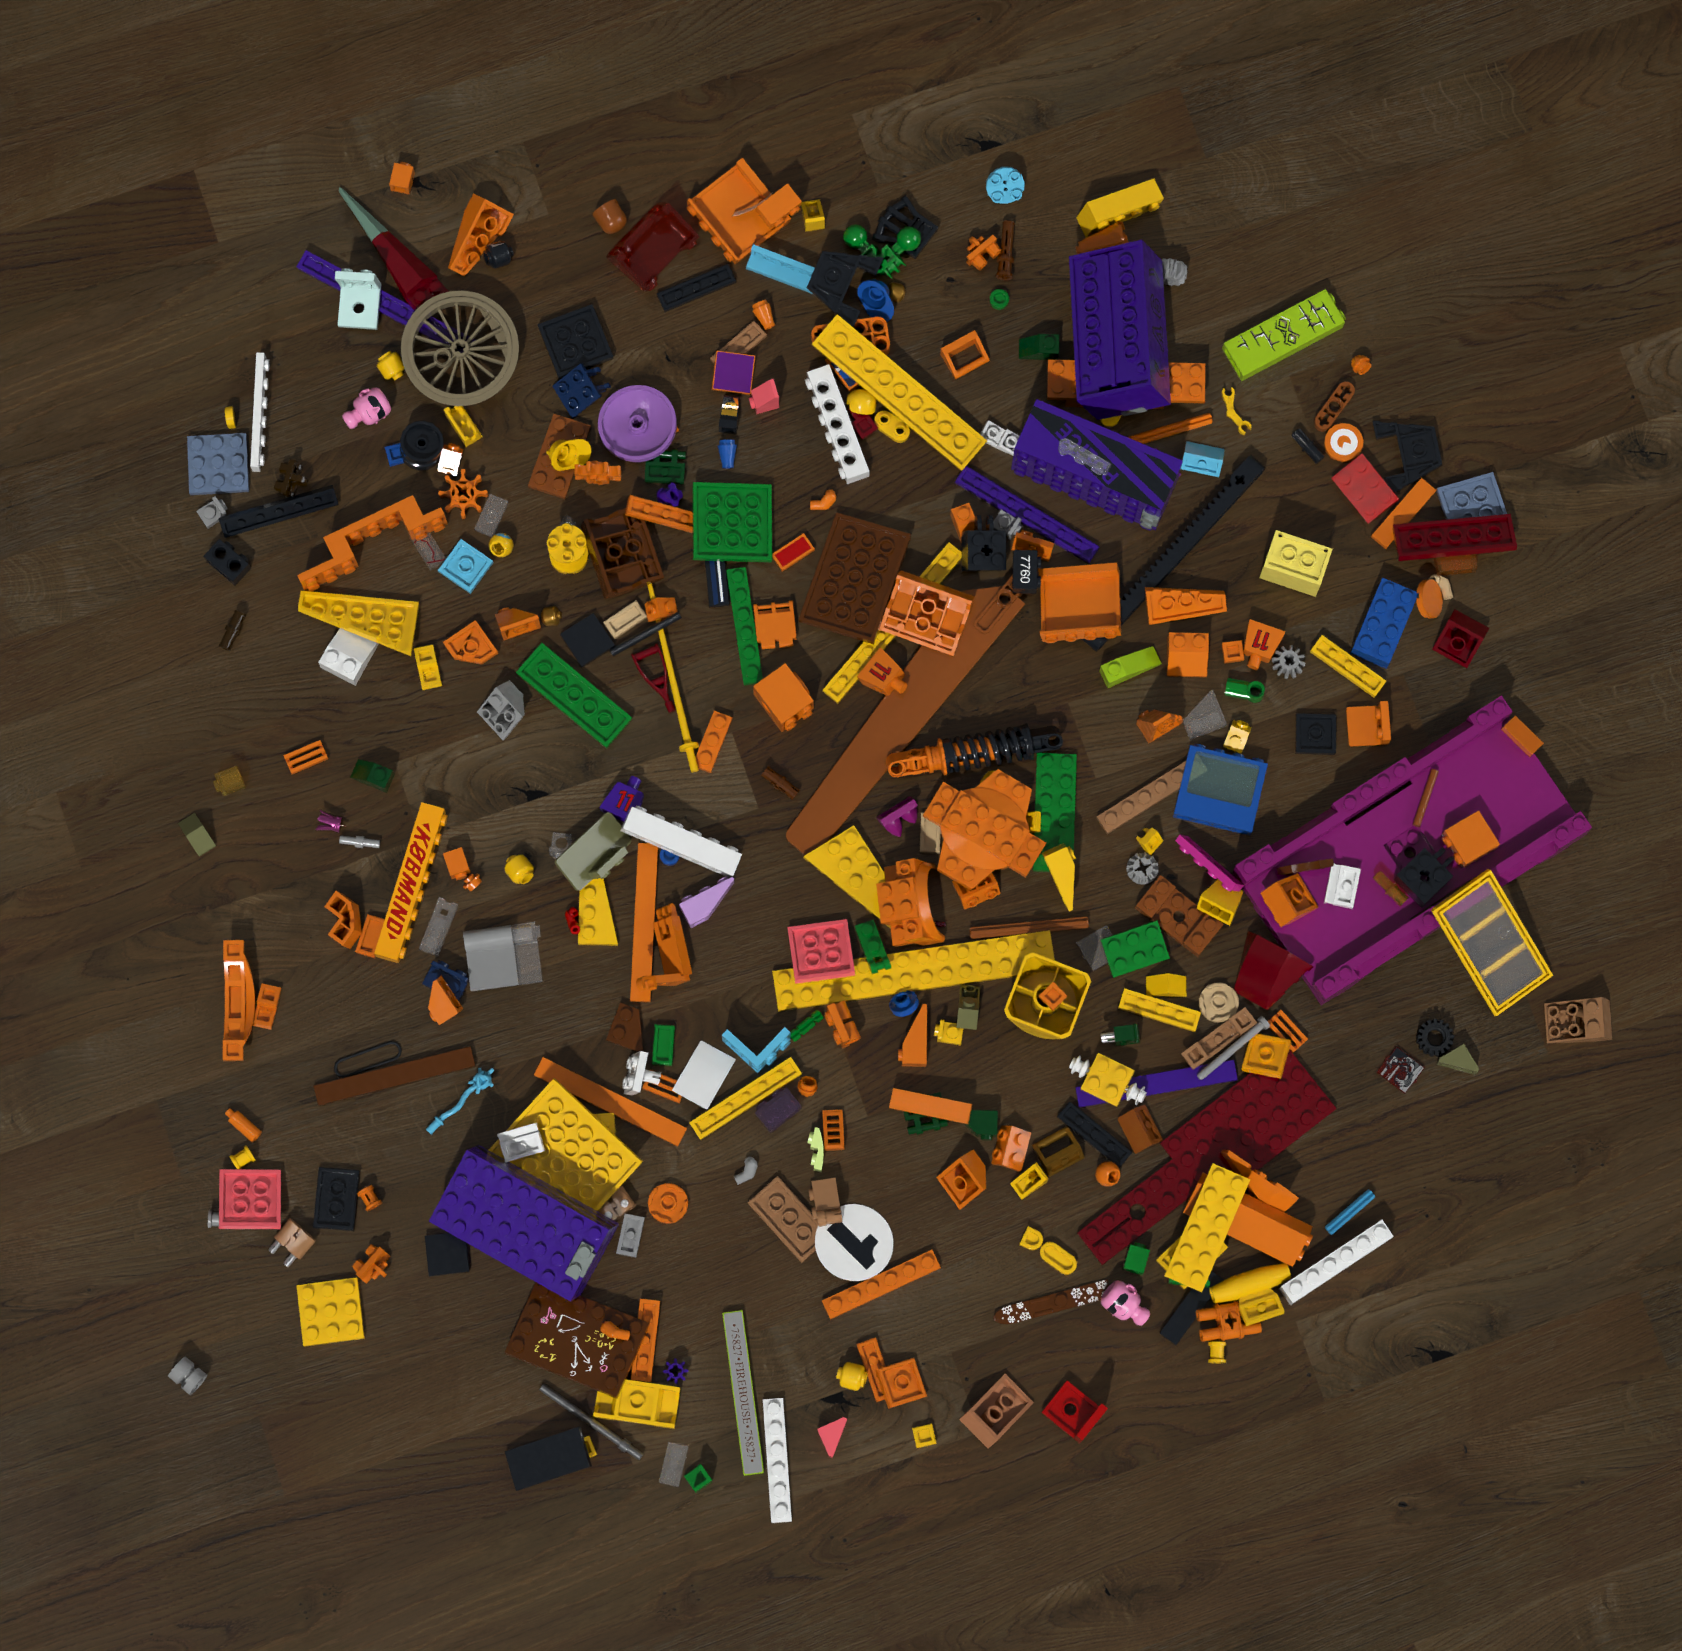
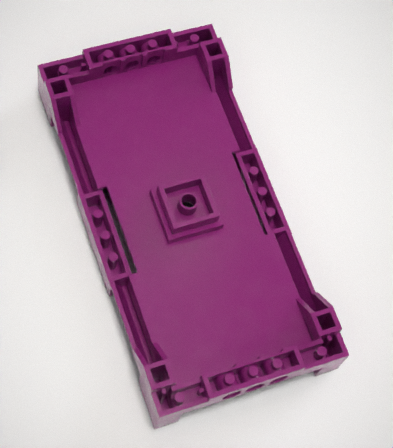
(1476, 773)

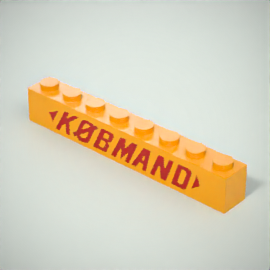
(410, 883)

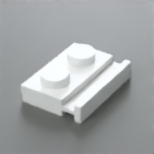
(1342, 886)
(521, 1142)

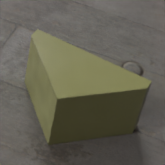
(196, 834)
(1459, 1060)

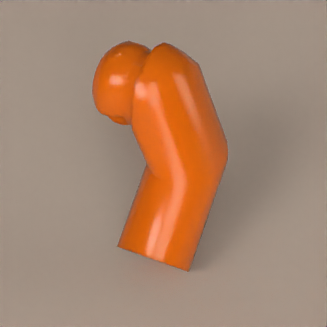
(826, 501)

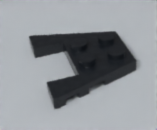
(833, 278)
(1417, 449)

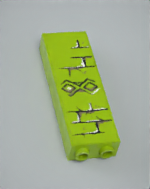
(1284, 334)

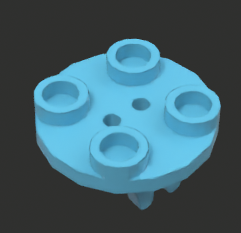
(1014, 185)

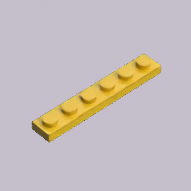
(745, 1098)

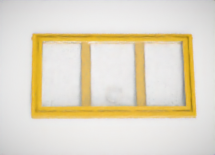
(1492, 942)

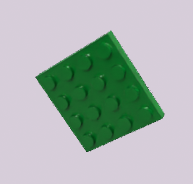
(732, 522)

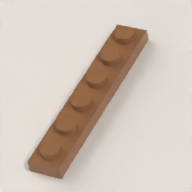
(1142, 799)

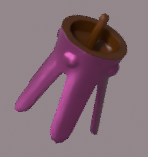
(334, 822)

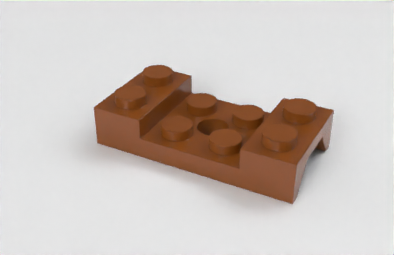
(1163, 901)

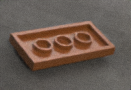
(544, 476)

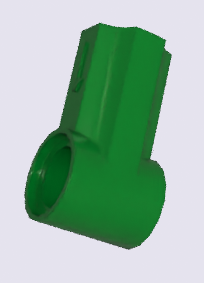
(1241, 689)

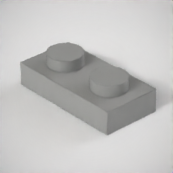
(630, 1235)

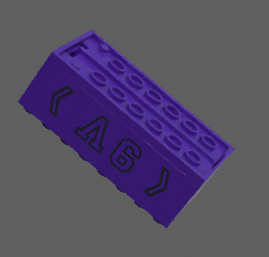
(1119, 330)

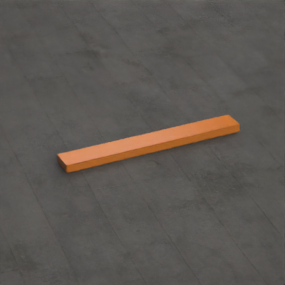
(644, 919)
(611, 1102)

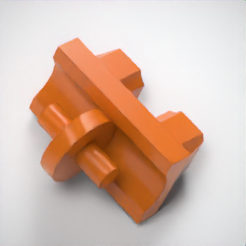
(976, 257)
(373, 1266)

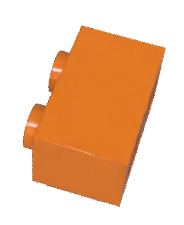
(779, 206)

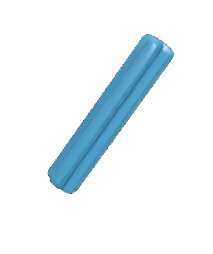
(1350, 1211)

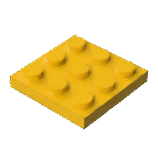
(330, 1312)

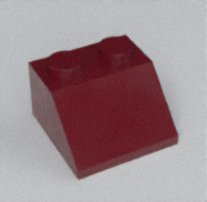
(1460, 638)

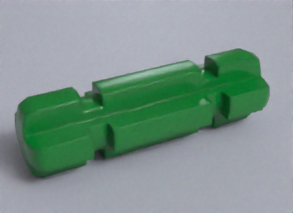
(806, 1025)

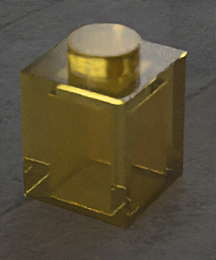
(229, 781)

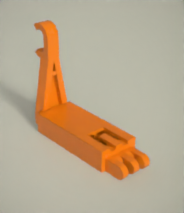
(671, 949)

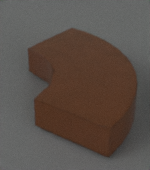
(1314, 865)

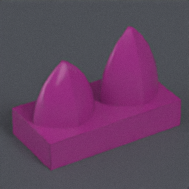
(891, 820)

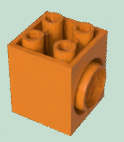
(784, 697)

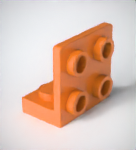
(1368, 725)

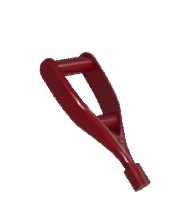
(658, 681)

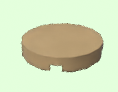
(1218, 1002)

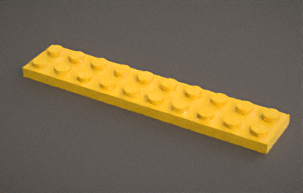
(899, 392)

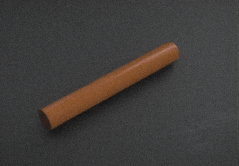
(1425, 798)

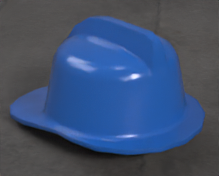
(876, 299)

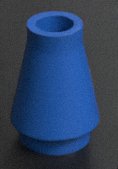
(727, 453)

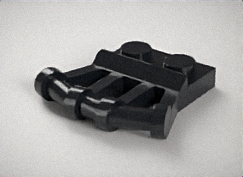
(923, 225)

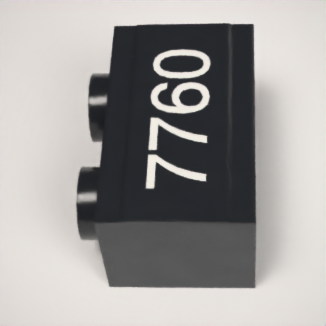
(1025, 572)

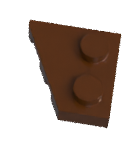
(626, 1028)

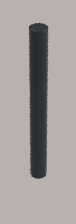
(646, 633)

